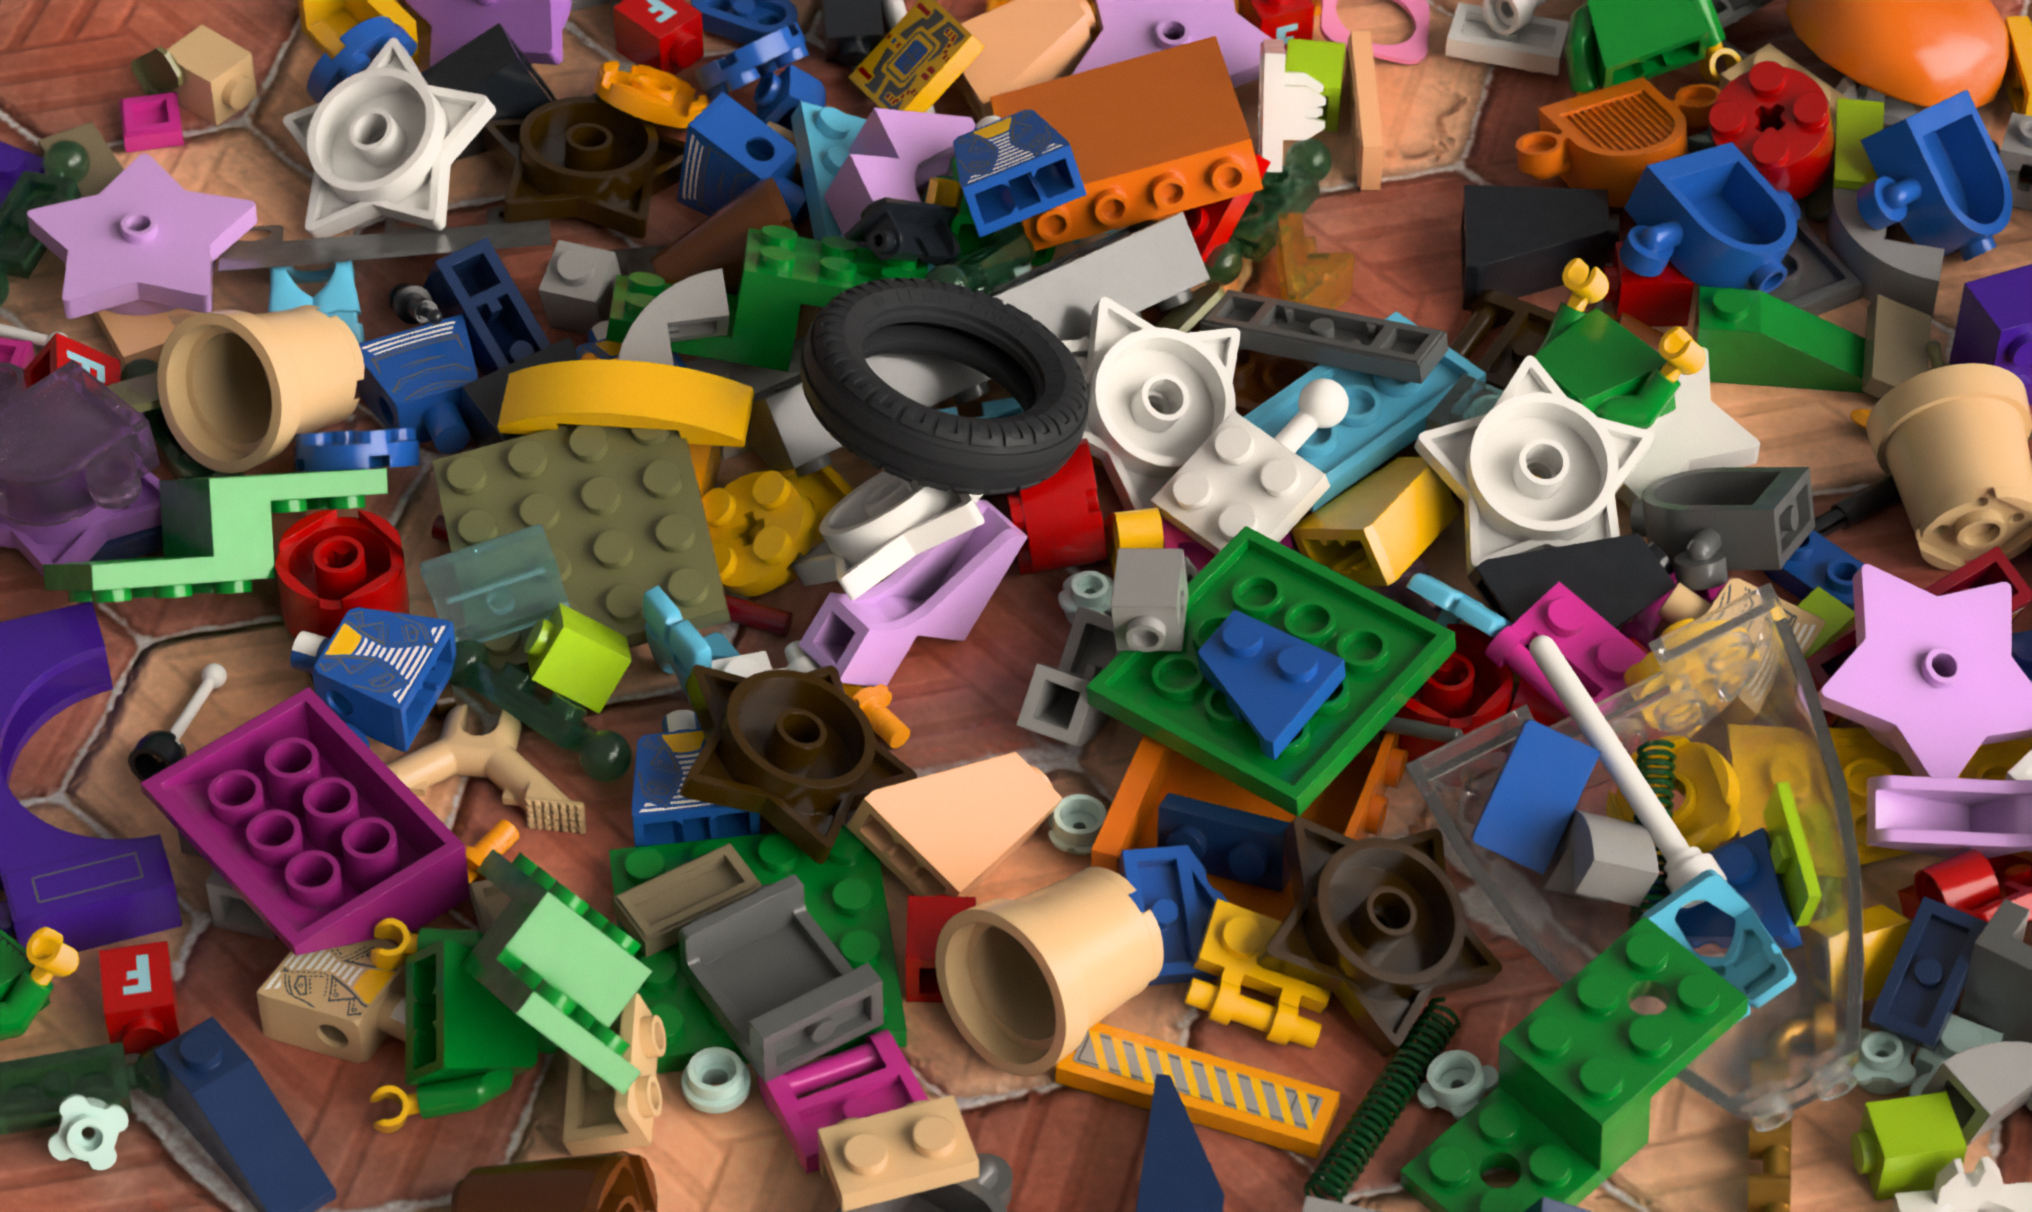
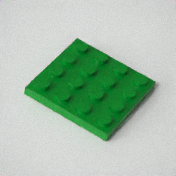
(1383, 648)
(840, 895)

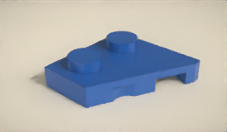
(1269, 677)
(1753, 876)
(1181, 900)

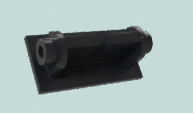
(907, 231)

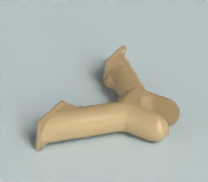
(492, 758)

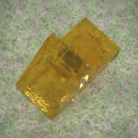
(1306, 275)

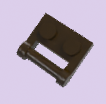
(1520, 337)

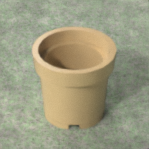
(250, 382)
(1959, 460)
(1045, 967)

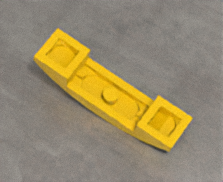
(627, 395)

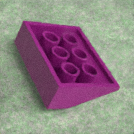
(312, 828)

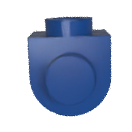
(780, 95)

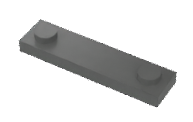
(1329, 336)

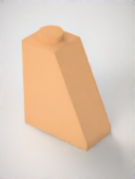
(1024, 47)
(956, 824)

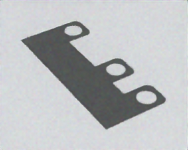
(395, 242)

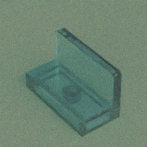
(496, 585)

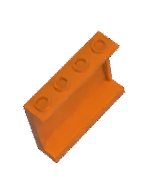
(1145, 139)
(1348, 805)

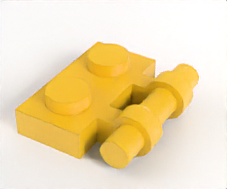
(1230, 952)

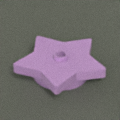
(1150, 26)
(141, 243)
(1931, 672)

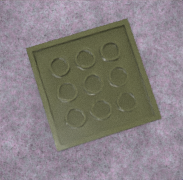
(615, 511)

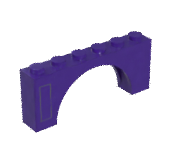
(50, 877)

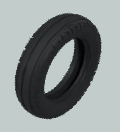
(926, 443)

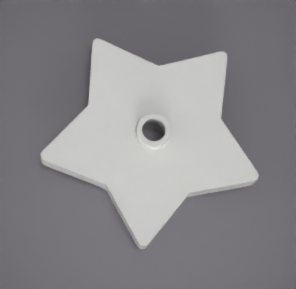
(385, 145)
(1149, 367)
(1528, 433)
(1691, 438)
(882, 529)

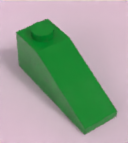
(1774, 344)

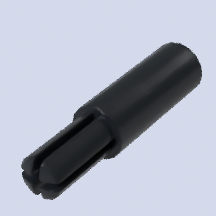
(1858, 507)

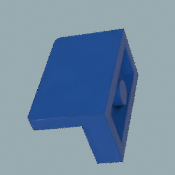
(1534, 795)

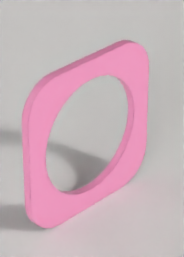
(1408, 52)

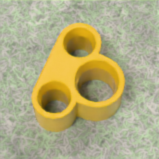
(1132, 530)

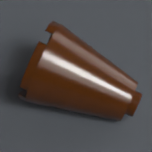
(722, 236)
(564, 1184)

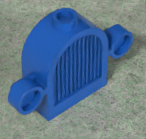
(1939, 179)
(1711, 221)

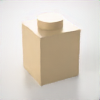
(215, 75)

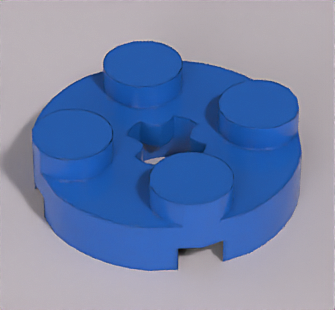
(362, 46)
(752, 61)
(356, 449)

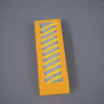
(1212, 1088)

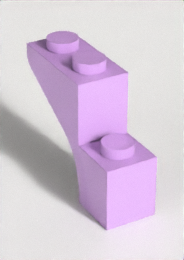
(893, 160)
(927, 596)
(1949, 815)

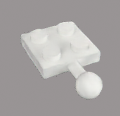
(1250, 477)

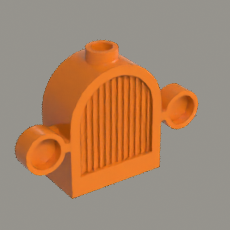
(1613, 135)

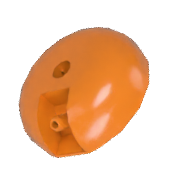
(1909, 47)

